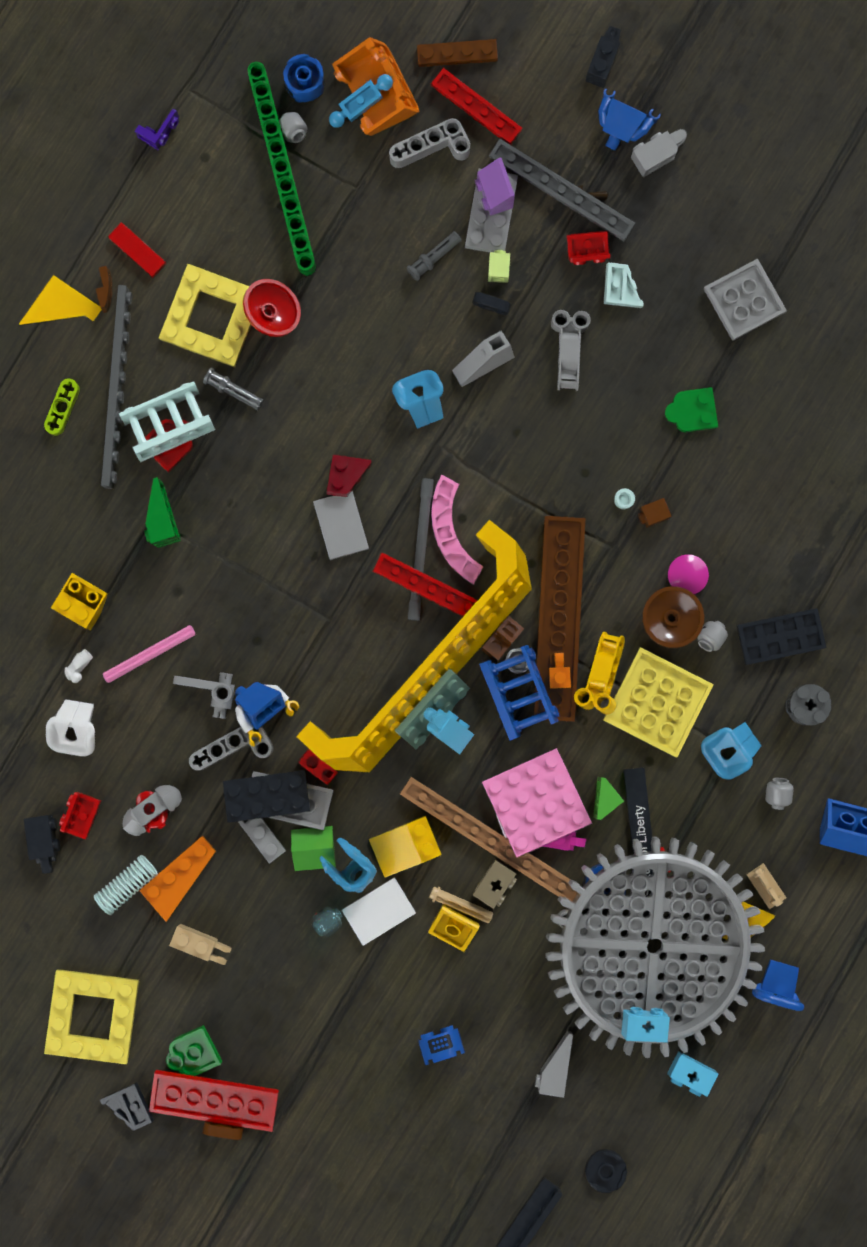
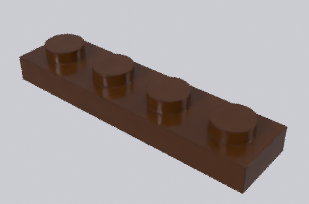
(457, 53)

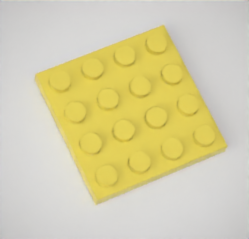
(658, 702)

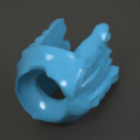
(347, 876)

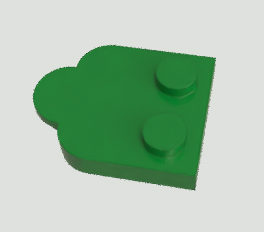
(693, 410)
(193, 1053)

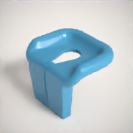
(424, 408)
(741, 739)

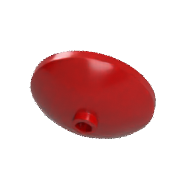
(277, 301)

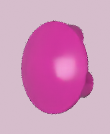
(689, 573)

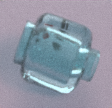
(327, 921)

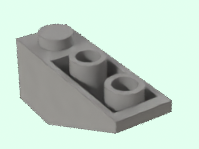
(484, 358)

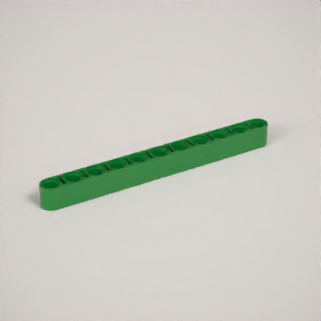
(281, 159)

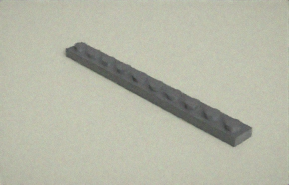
(117, 378)

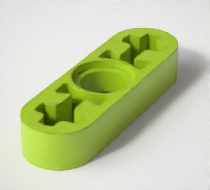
(70, 404)

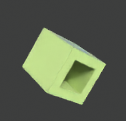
(499, 266)

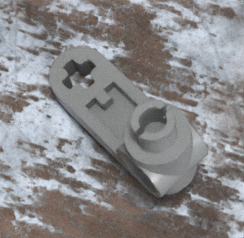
(220, 706)

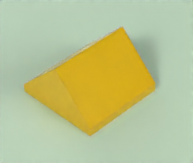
(453, 928)

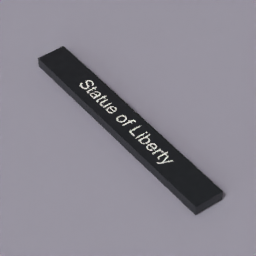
(638, 813)

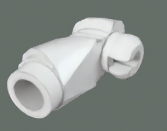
(77, 665)

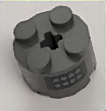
(814, 695)

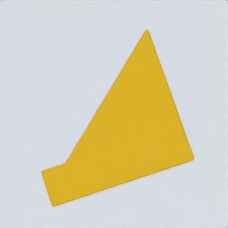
(60, 302)

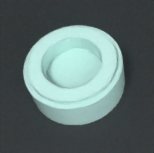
(624, 498)

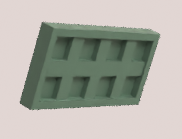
(443, 695)

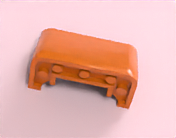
(367, 63)

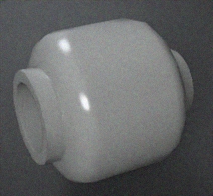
(293, 127)
(712, 636)
(779, 793)

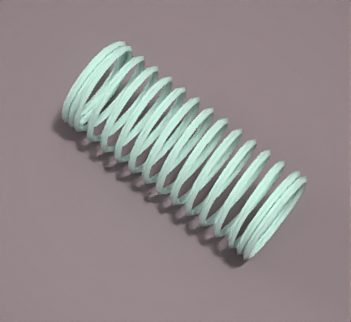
(103, 897)

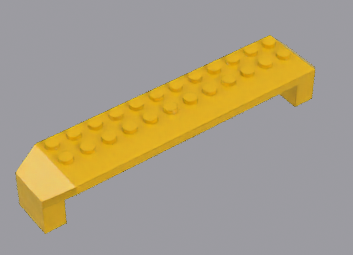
(512, 584)

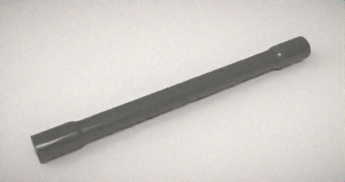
(426, 496)

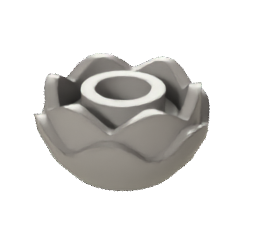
(519, 668)

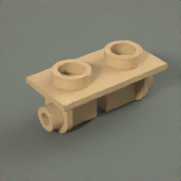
(766, 886)

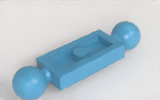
(360, 100)

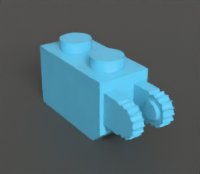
(447, 729)

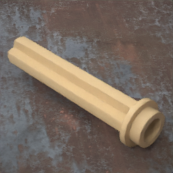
(460, 905)

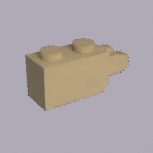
(198, 944)

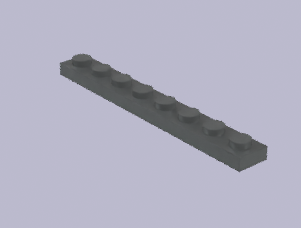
(562, 190)

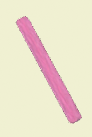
(149, 654)

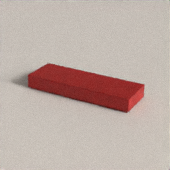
(137, 250)

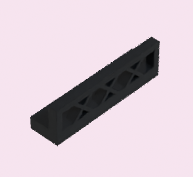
(531, 1215)

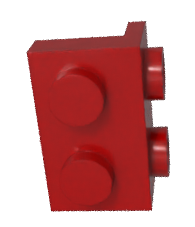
(588, 247)
(79, 815)

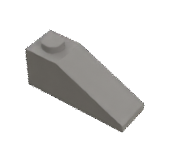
(554, 1071)

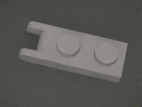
(263, 838)

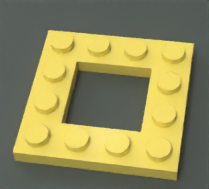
(175, 326)
(111, 1050)

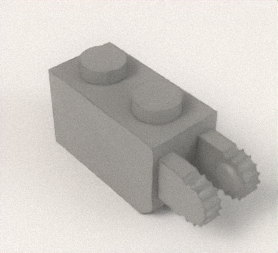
(658, 151)

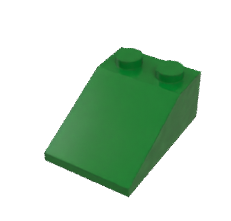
(160, 520)

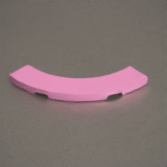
(445, 533)

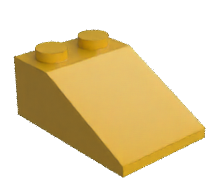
(405, 846)

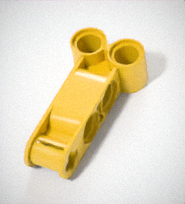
(602, 674)

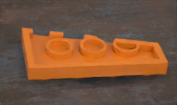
(173, 882)

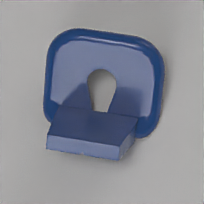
(779, 980)

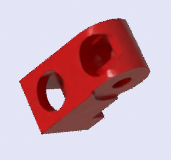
(317, 767)

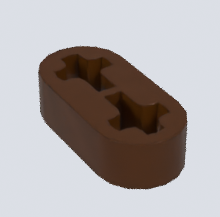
(222, 1130)

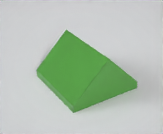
(606, 798)
(310, 845)

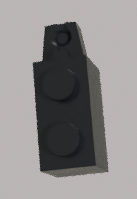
(604, 57)
(42, 840)

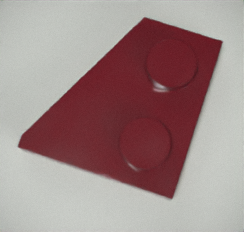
(345, 474)

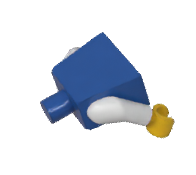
(258, 705)

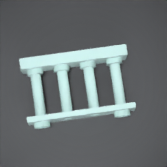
(167, 440)

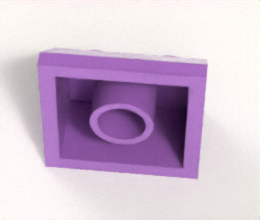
(495, 187)

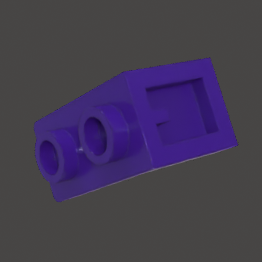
(155, 140)

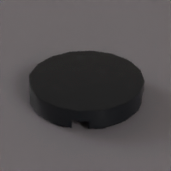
(606, 1171)

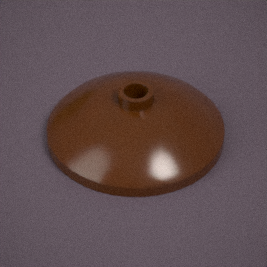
(685, 609)

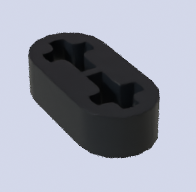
(491, 303)

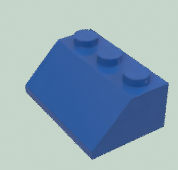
(844, 827)

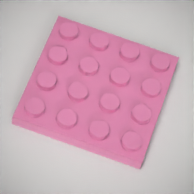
(536, 803)

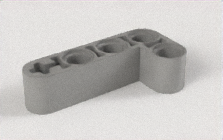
(429, 147)
(228, 749)

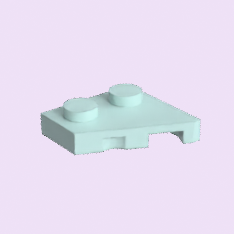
(620, 287)

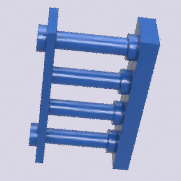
(499, 689)

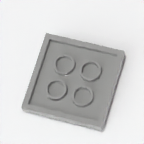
(745, 299)

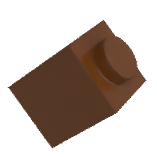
(654, 513)

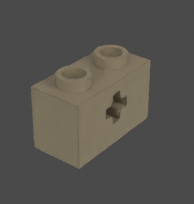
(484, 889)

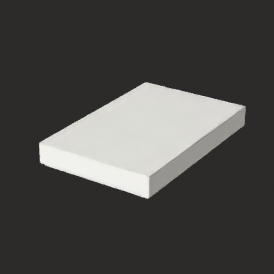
(378, 911)

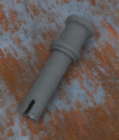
(428, 260)
(225, 382)

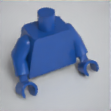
(623, 121)

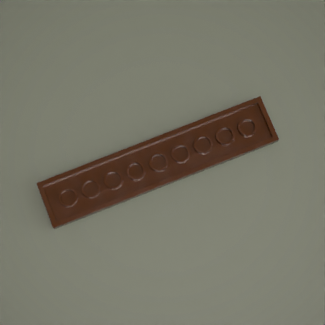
(560, 607)

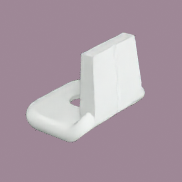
(78, 717)

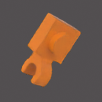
(559, 676)

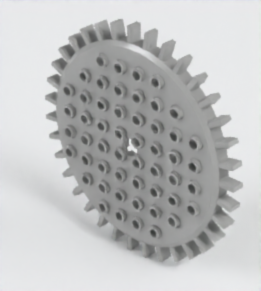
(715, 995)

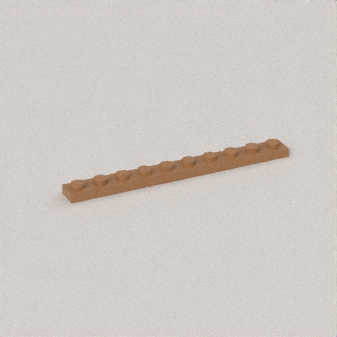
(487, 838)

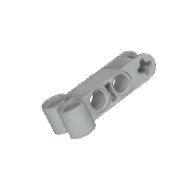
(569, 347)

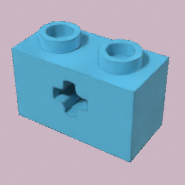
(654, 1031)
(683, 1066)

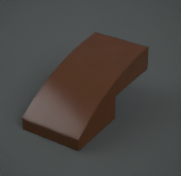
(105, 293)
(502, 639)

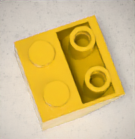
(80, 601)

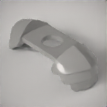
(164, 798)

